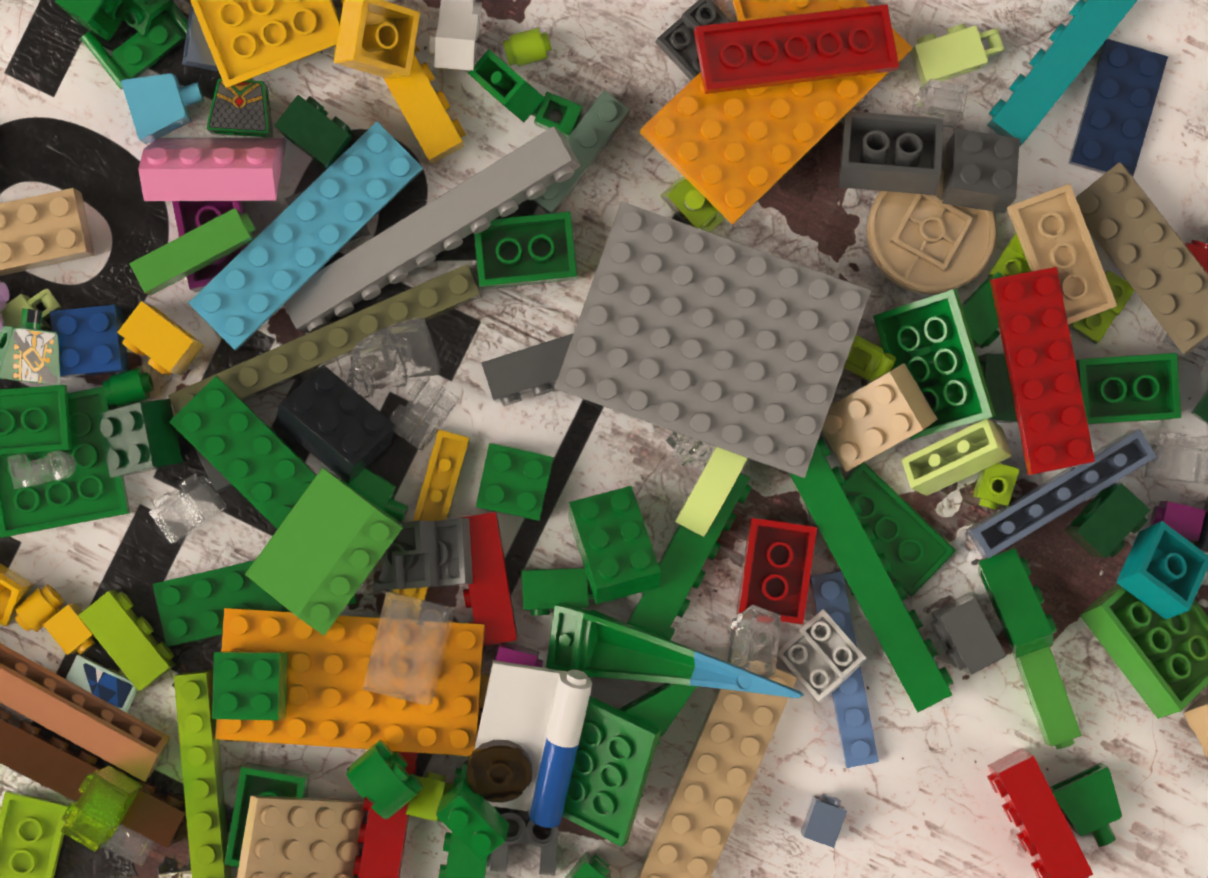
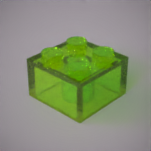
(101, 807)

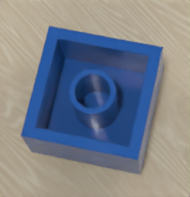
(90, 341)

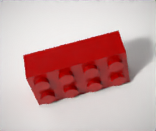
(1038, 816)

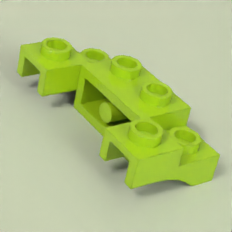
(1013, 262)

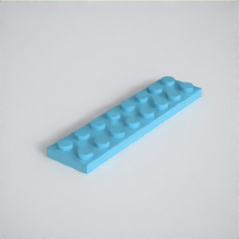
(305, 236)

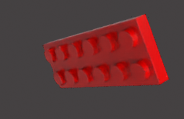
(796, 48)
(1042, 370)

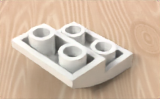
(821, 656)

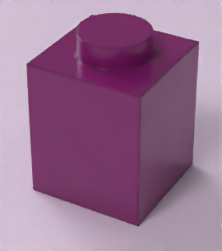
(1181, 518)

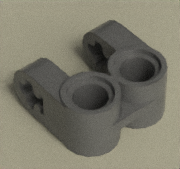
(526, 834)

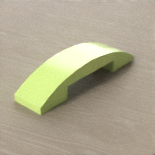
(710, 491)

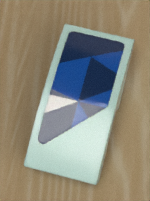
(102, 682)

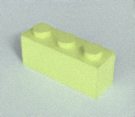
(956, 457)

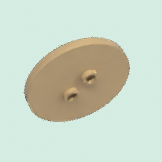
(929, 243)

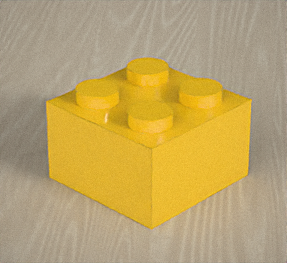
(377, 38)
(160, 338)

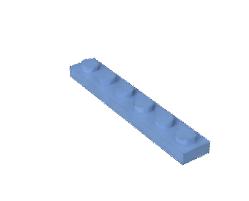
(850, 696)

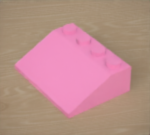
(212, 169)

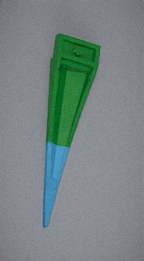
(619, 650)

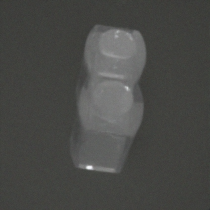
(187, 509)

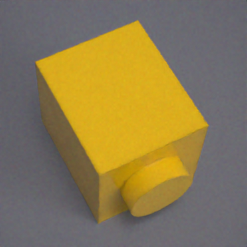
(70, 630)

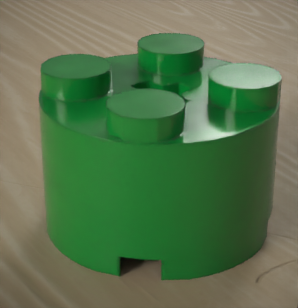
(383, 779)

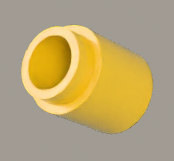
(38, 608)

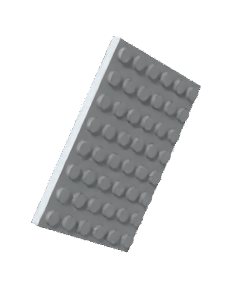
(712, 339)

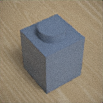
(824, 820)

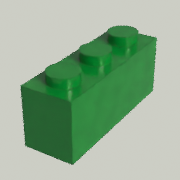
(1017, 602)

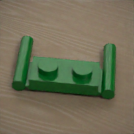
(141, 50)

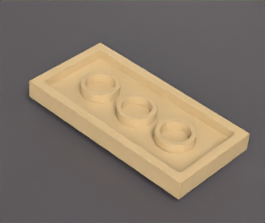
(1057, 236)

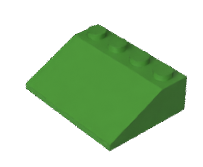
(324, 551)
(1157, 655)

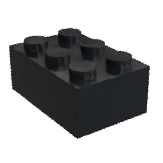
(335, 424)

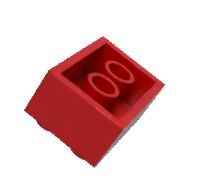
(777, 568)

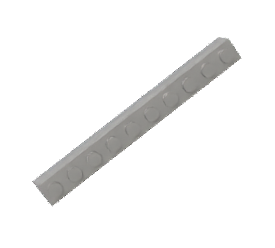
(433, 229)

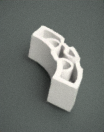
(456, 34)

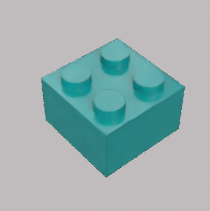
(1163, 570)

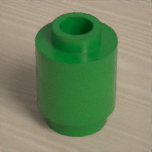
(128, 387)

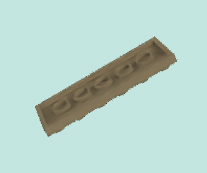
(1149, 255)

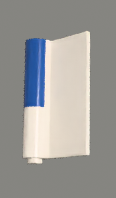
(544, 716)

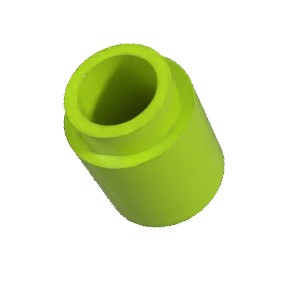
(527, 47)

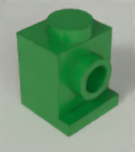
(569, 110)

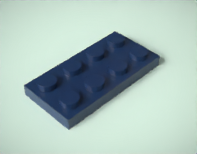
(1118, 107)

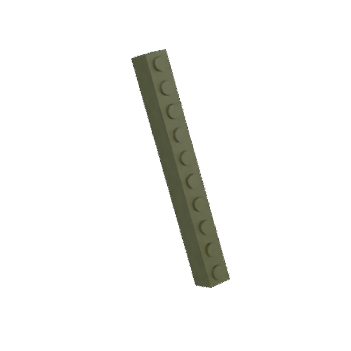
(340, 337)

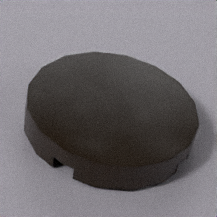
(499, 771)

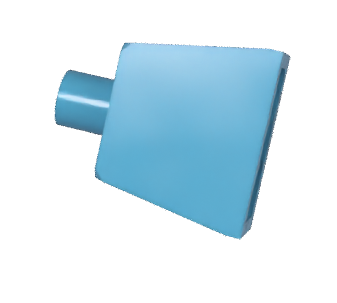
(159, 104)

